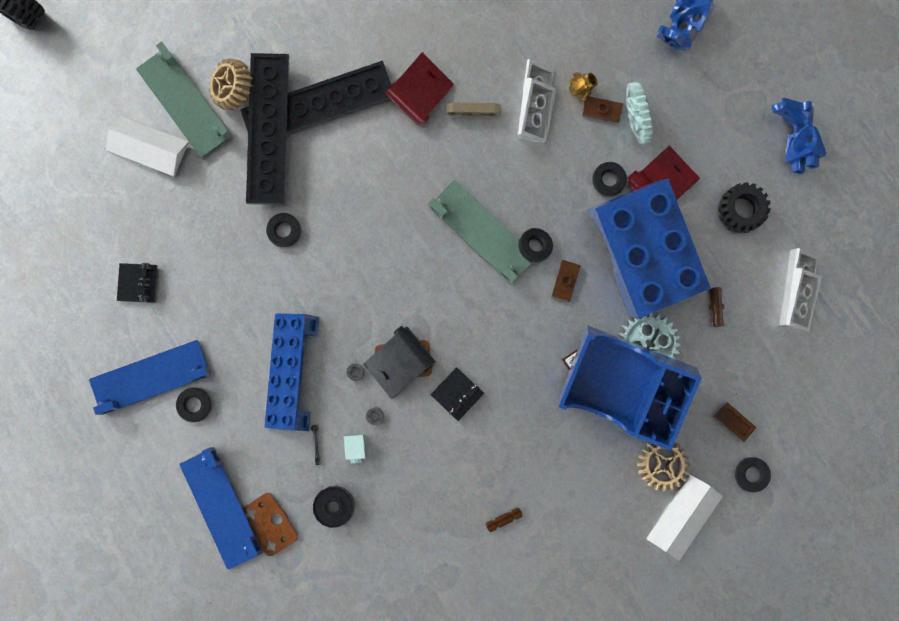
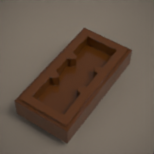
(602, 109)
(565, 281)
(735, 422)

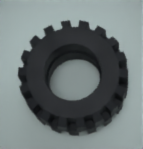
(22, 12)
(755, 197)

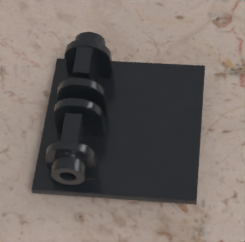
(137, 282)
(457, 394)

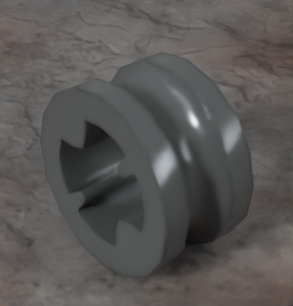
(349, 370)
(370, 420)

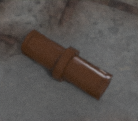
(716, 306)

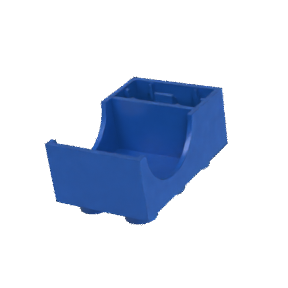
(650, 248)
(630, 387)

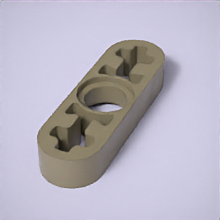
(473, 109)

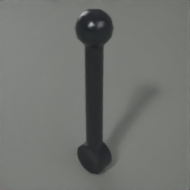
(314, 428)

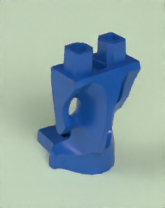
(679, 38)
(800, 146)

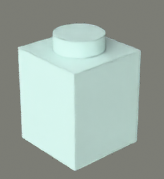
(355, 448)

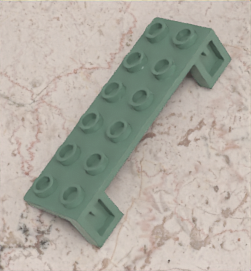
(183, 101)
(480, 230)

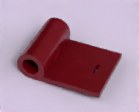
(419, 89)
(666, 166)

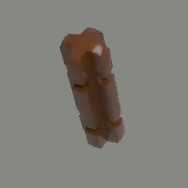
(504, 519)

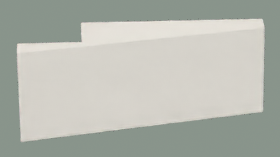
(536, 102)
(146, 145)
(800, 290)
(684, 517)

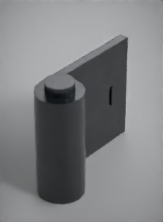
(401, 360)

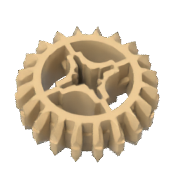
(230, 84)
(669, 472)

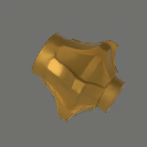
(582, 84)

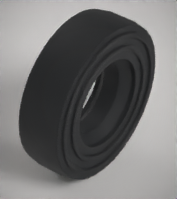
(609, 167)
(543, 237)
(283, 241)
(182, 400)
(740, 474)

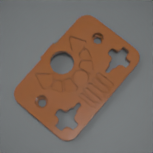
(265, 528)

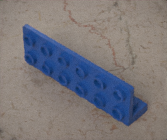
(286, 371)
(149, 377)
(220, 508)

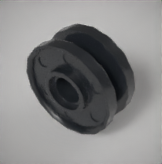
(325, 515)

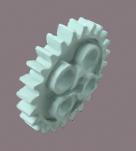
(639, 113)
(634, 333)

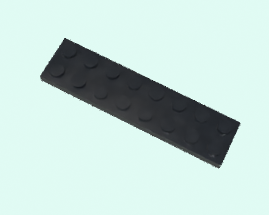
(334, 97)
(267, 129)

